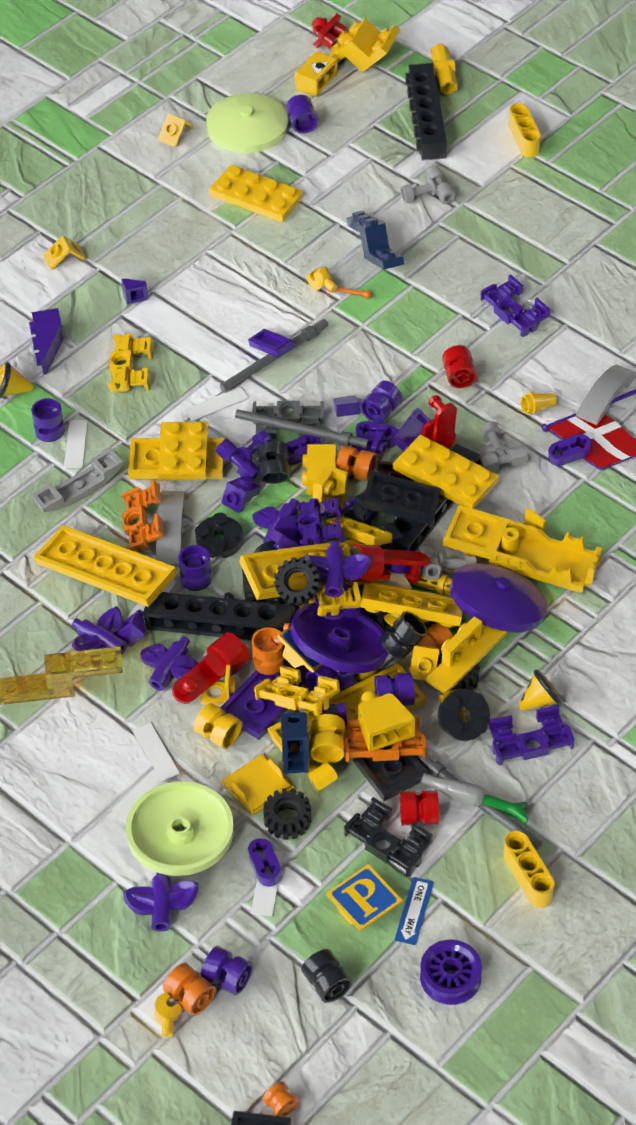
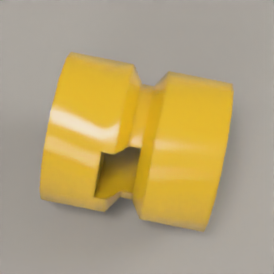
(218, 726)
(327, 738)

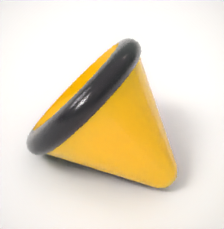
(12, 381)
(539, 693)

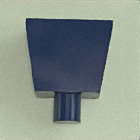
(295, 730)

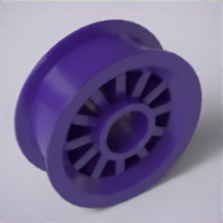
(446, 987)

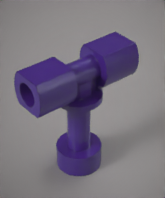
(243, 456)

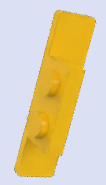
(463, 653)

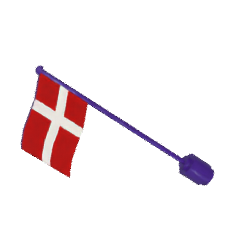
(608, 439)

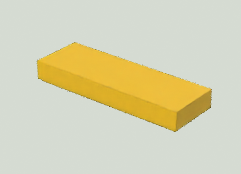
(361, 532)

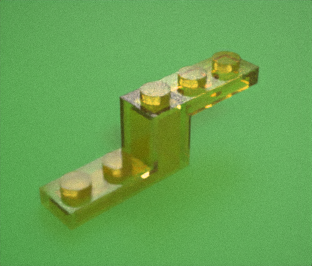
(60, 675)

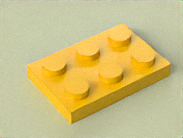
(183, 451)

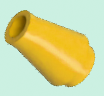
(536, 402)

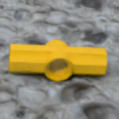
(444, 69)

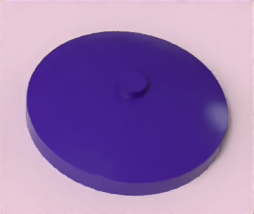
(498, 597)
(341, 644)

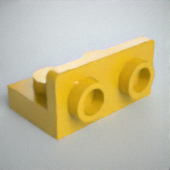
(331, 484)

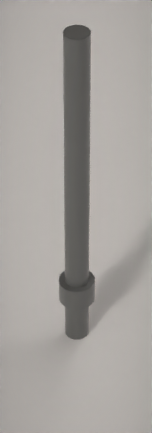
(306, 334)
(343, 438)
(437, 769)

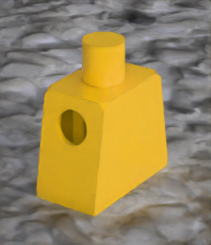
(384, 720)

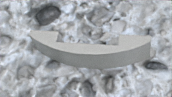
(603, 392)
(81, 485)
(171, 511)

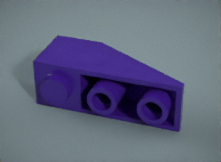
(49, 336)

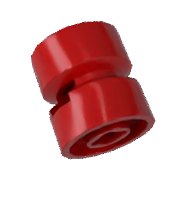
(459, 366)
(419, 808)

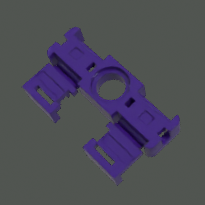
(502, 298)
(311, 524)
(549, 736)

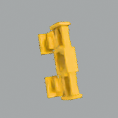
(124, 373)
(333, 604)
(294, 697)

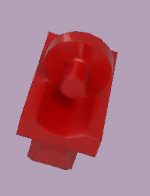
(326, 30)

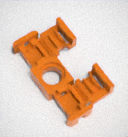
(142, 531)
(356, 746)

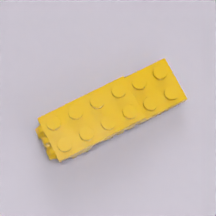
(523, 549)

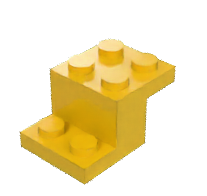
(364, 44)

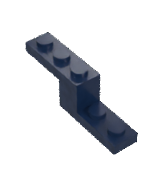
(374, 240)

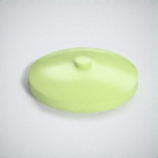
(247, 123)
(179, 828)

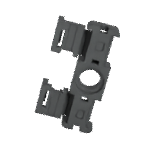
(308, 415)

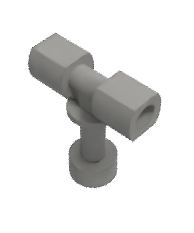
(435, 186)
(500, 453)
(436, 564)

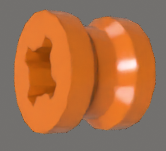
(280, 1099)

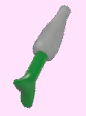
(474, 795)

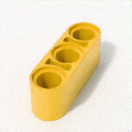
(524, 130)
(529, 880)

